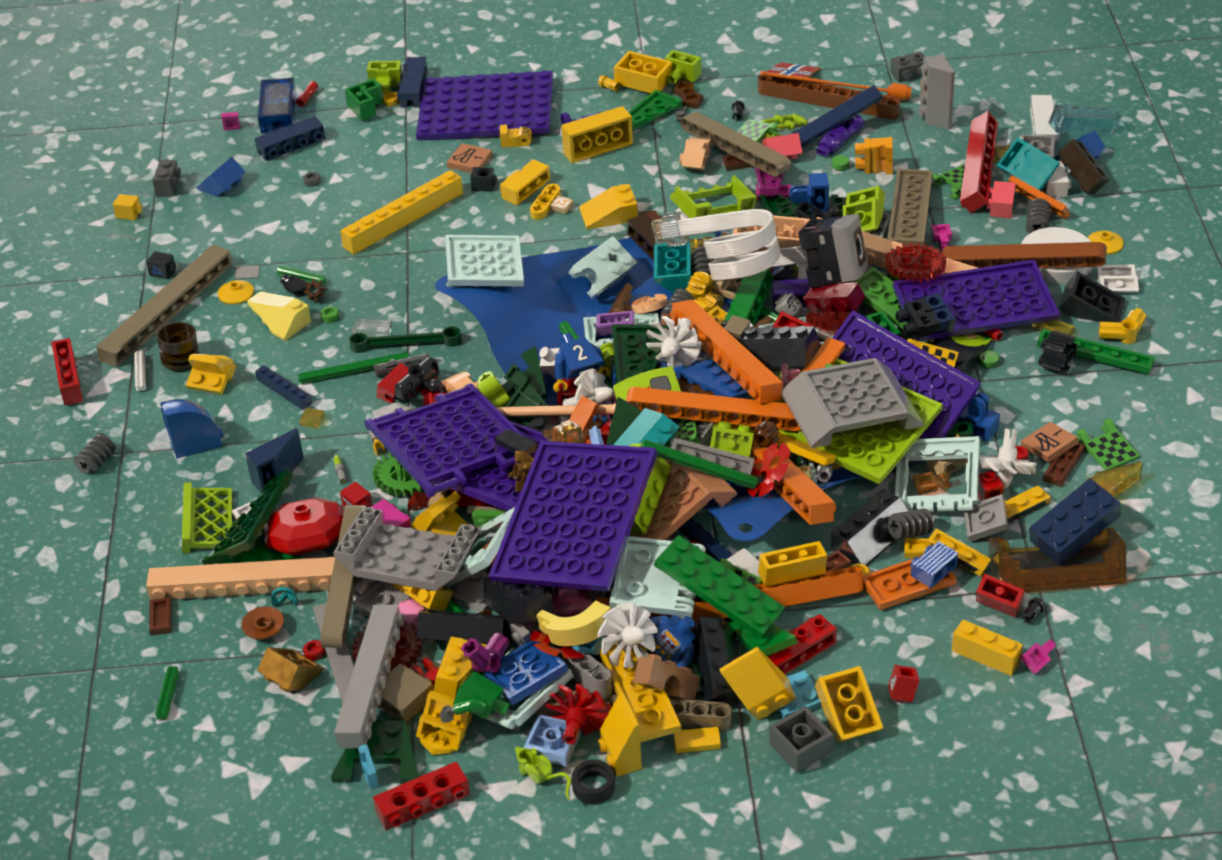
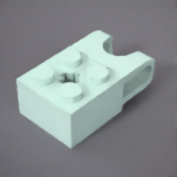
(604, 266)

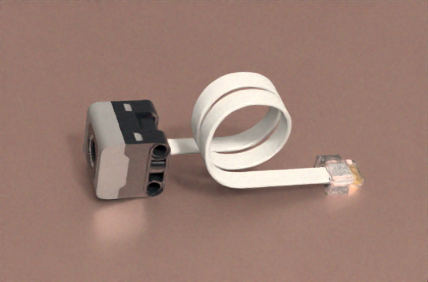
(829, 245)

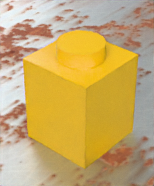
(127, 207)

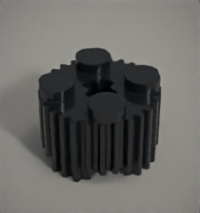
(1057, 352)

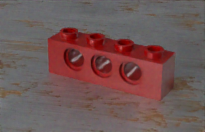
(67, 371)
(421, 795)

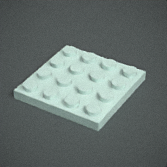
(483, 260)

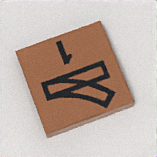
(468, 157)
(1049, 442)

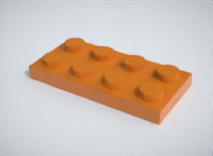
(896, 585)

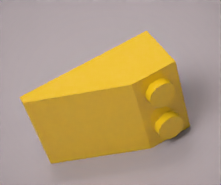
(610, 207)
(758, 683)
(621, 738)

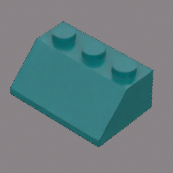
(673, 265)
(651, 427)

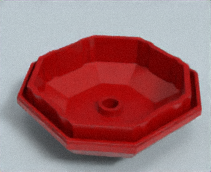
(304, 526)

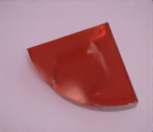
(418, 501)

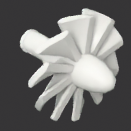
(678, 343)
(593, 387)
(1006, 462)
(627, 627)

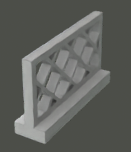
(715, 455)

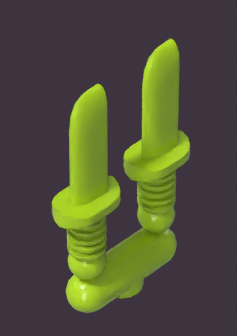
(797, 121)

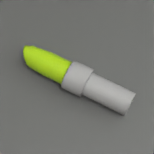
(340, 469)

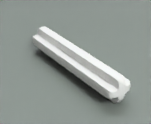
(140, 371)

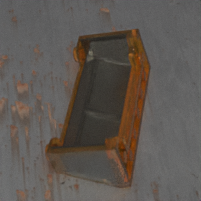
(1095, 564)

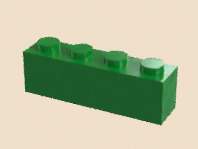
(751, 296)

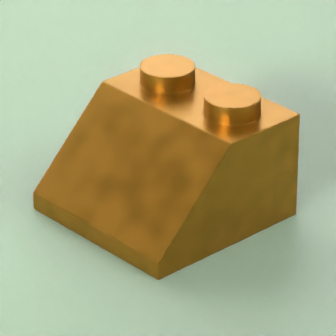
(288, 668)

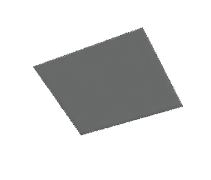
(247, 272)

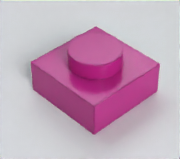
(231, 121)

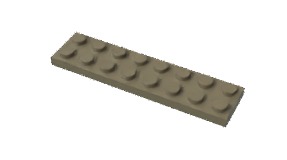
(910, 206)

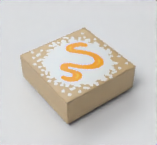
(561, 204)

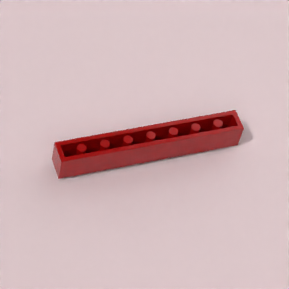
(979, 162)

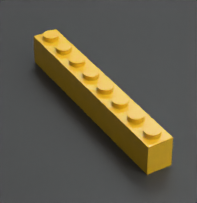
(401, 212)

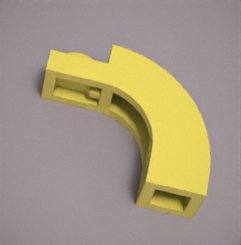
(575, 629)

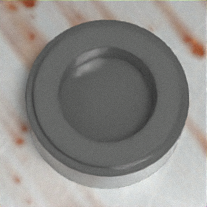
(312, 179)

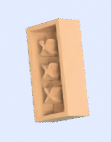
(786, 231)

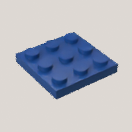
(526, 671)

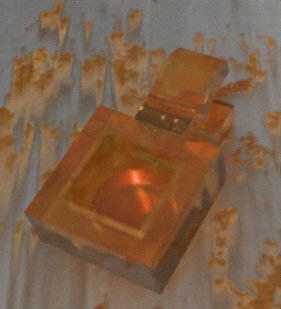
(929, 482)

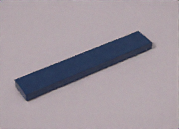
(839, 115)

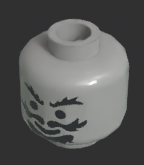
(789, 304)

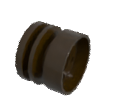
(176, 344)

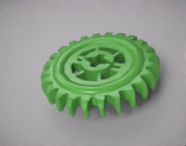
(391, 469)

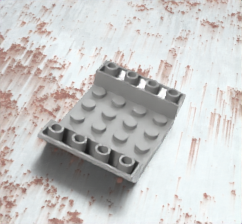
(847, 399)
(403, 554)

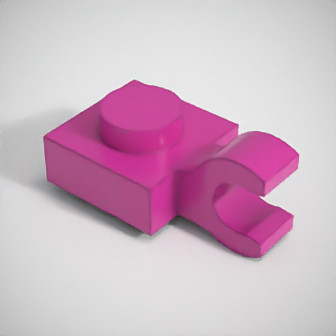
(942, 234)
(1036, 656)

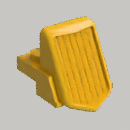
(210, 373)
(440, 517)
(439, 736)

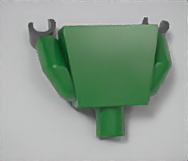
(478, 697)

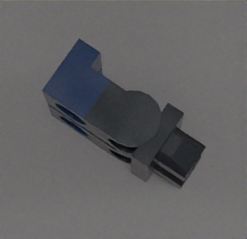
(925, 316)

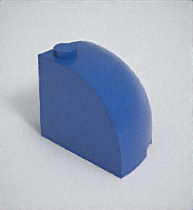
(190, 427)

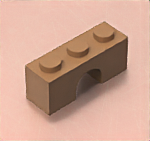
(657, 674)

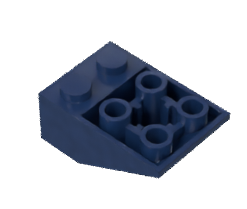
(274, 457)

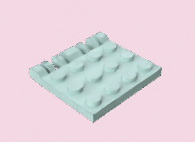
(645, 584)

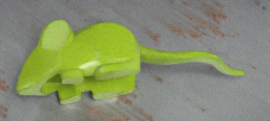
(538, 767)

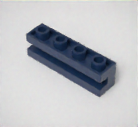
(412, 81)
(290, 138)

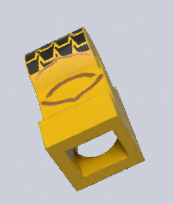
(515, 137)
(710, 301)

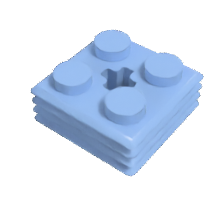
(547, 740)

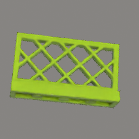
(189, 513)

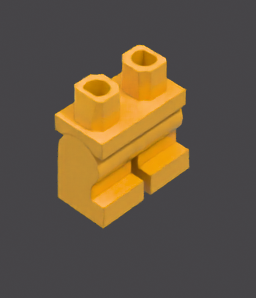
(877, 154)

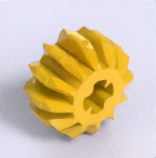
(700, 284)

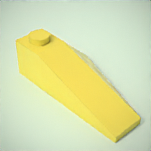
(280, 313)

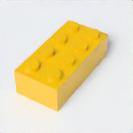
(597, 134)

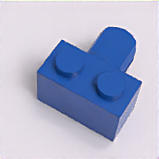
(815, 193)
(984, 421)

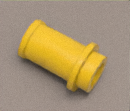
(609, 83)

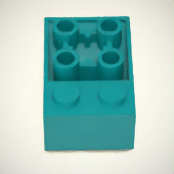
(1028, 164)

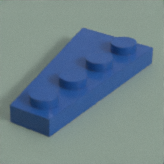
(713, 379)

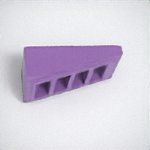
(605, 321)

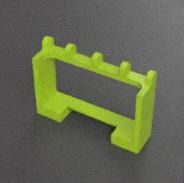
(685, 199)

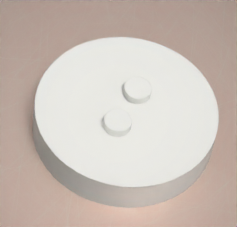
(1057, 235)

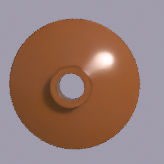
(262, 622)

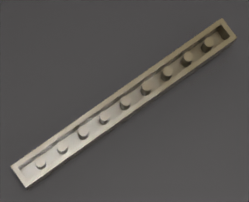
(164, 306)

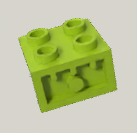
(732, 439)

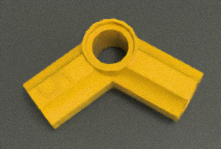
(1126, 330)

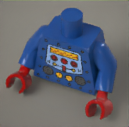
(674, 639)

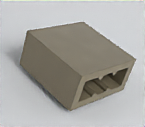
(404, 693)

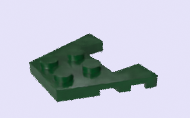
(533, 374)
(524, 396)
(387, 745)

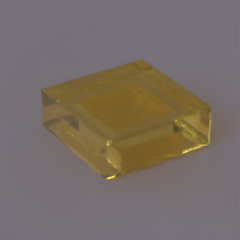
(312, 417)

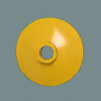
(1112, 240)
(235, 292)

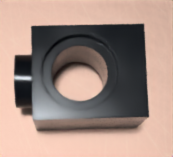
(483, 179)

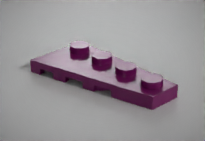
(768, 184)

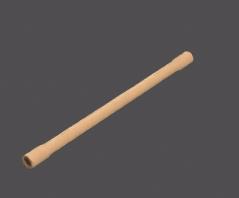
(550, 410)

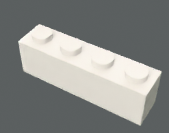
(1041, 111)

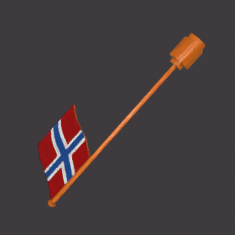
(802, 72)

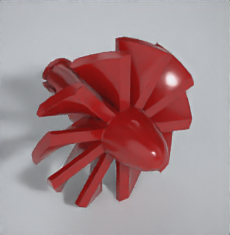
(580, 711)

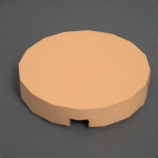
(649, 304)

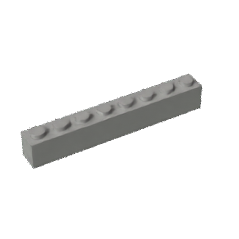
(369, 676)

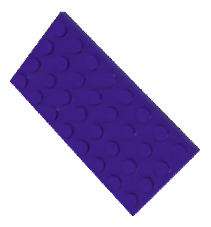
(986, 297)
(912, 368)

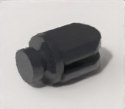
(294, 285)

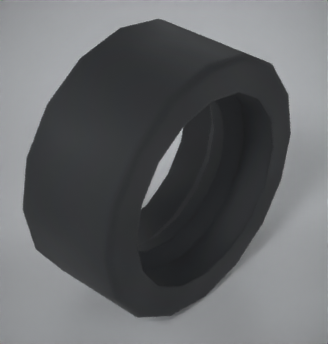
(589, 768)

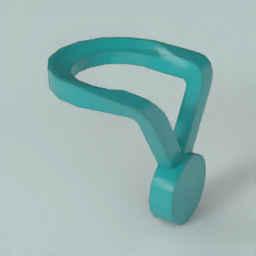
(288, 593)

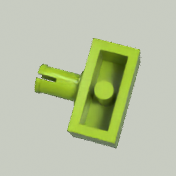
(684, 66)

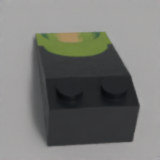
(969, 349)

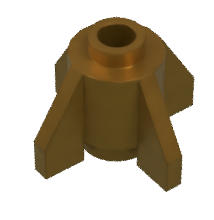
(521, 469)

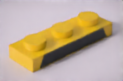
(1026, 503)
(967, 556)

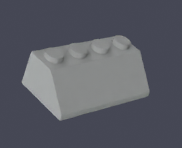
(937, 91)

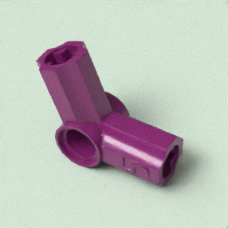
(488, 657)

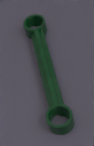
(408, 339)

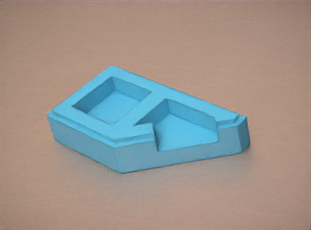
(368, 767)

